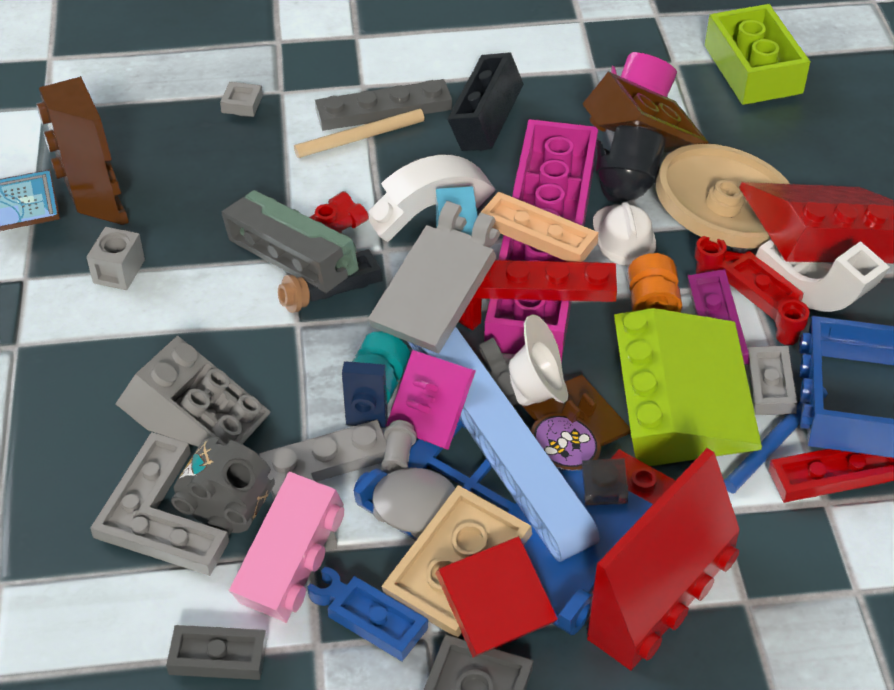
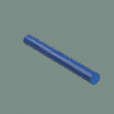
(769, 445)

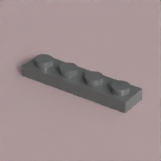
(382, 103)

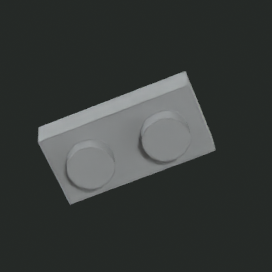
(772, 380)

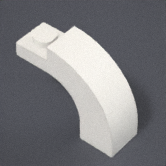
(415, 188)
(829, 285)

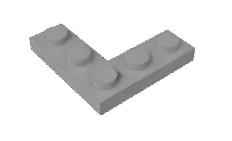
(327, 457)
(134, 522)

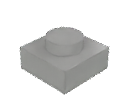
(241, 99)

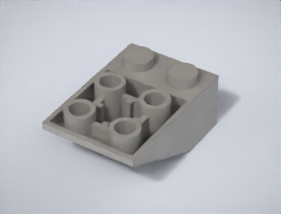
(190, 399)

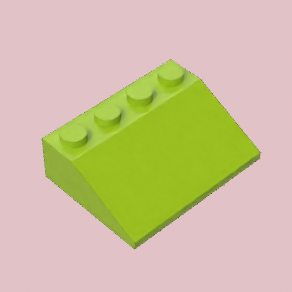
(684, 386)

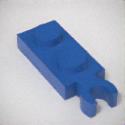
(370, 613)

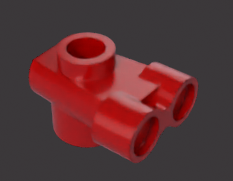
(341, 213)

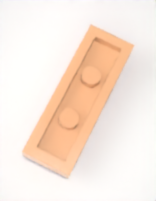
(541, 228)

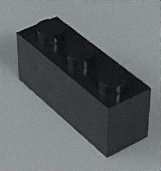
(485, 102)

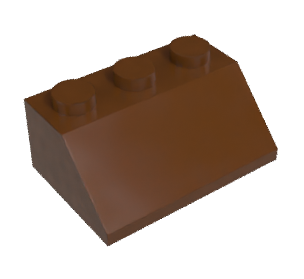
(623, 102)

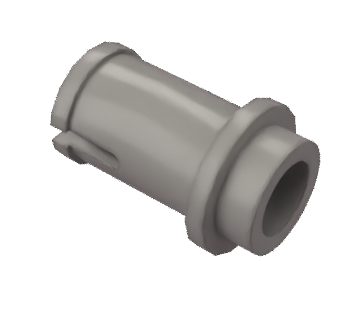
(399, 439)

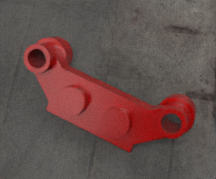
(758, 284)

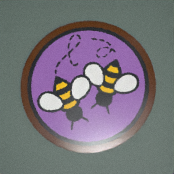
(566, 441)

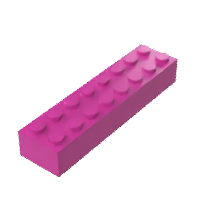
(555, 177)

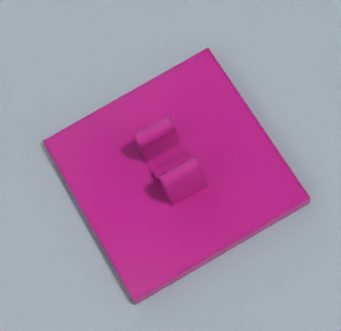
(432, 397)

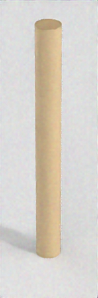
(358, 133)

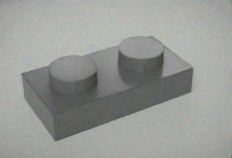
(217, 652)

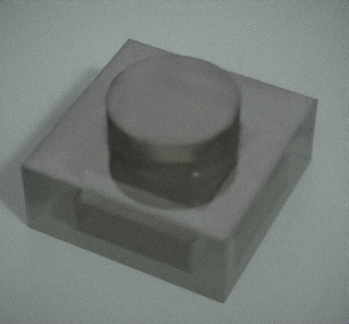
(605, 482)

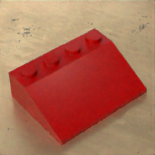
(822, 220)
(664, 564)

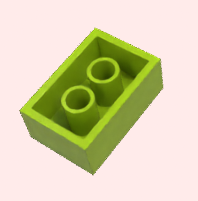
(756, 54)

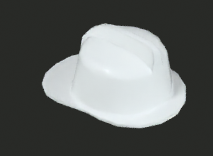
(624, 233)
(537, 366)

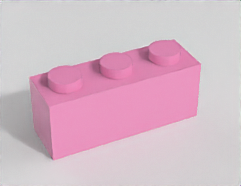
(288, 547)

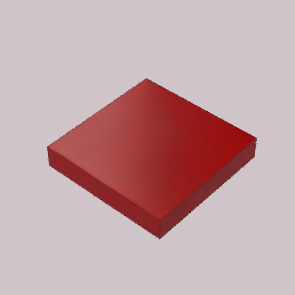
(496, 596)

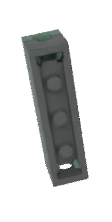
(291, 240)

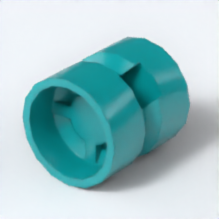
(386, 350)

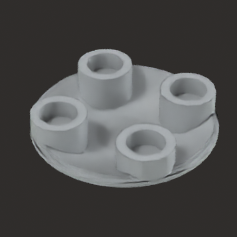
(410, 498)

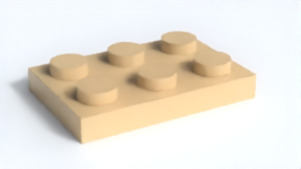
(458, 530)

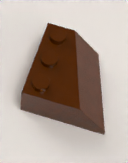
(80, 149)

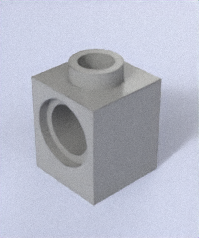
(115, 258)

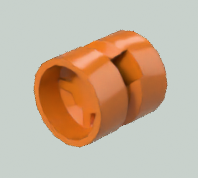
(654, 283)

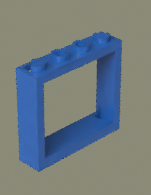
(840, 429)

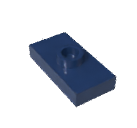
(364, 393)

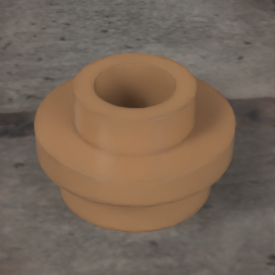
(293, 293)

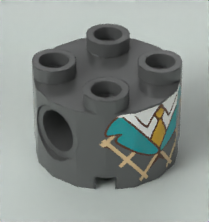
(223, 485)

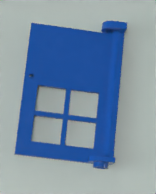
(565, 582)

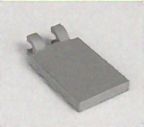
(437, 280)

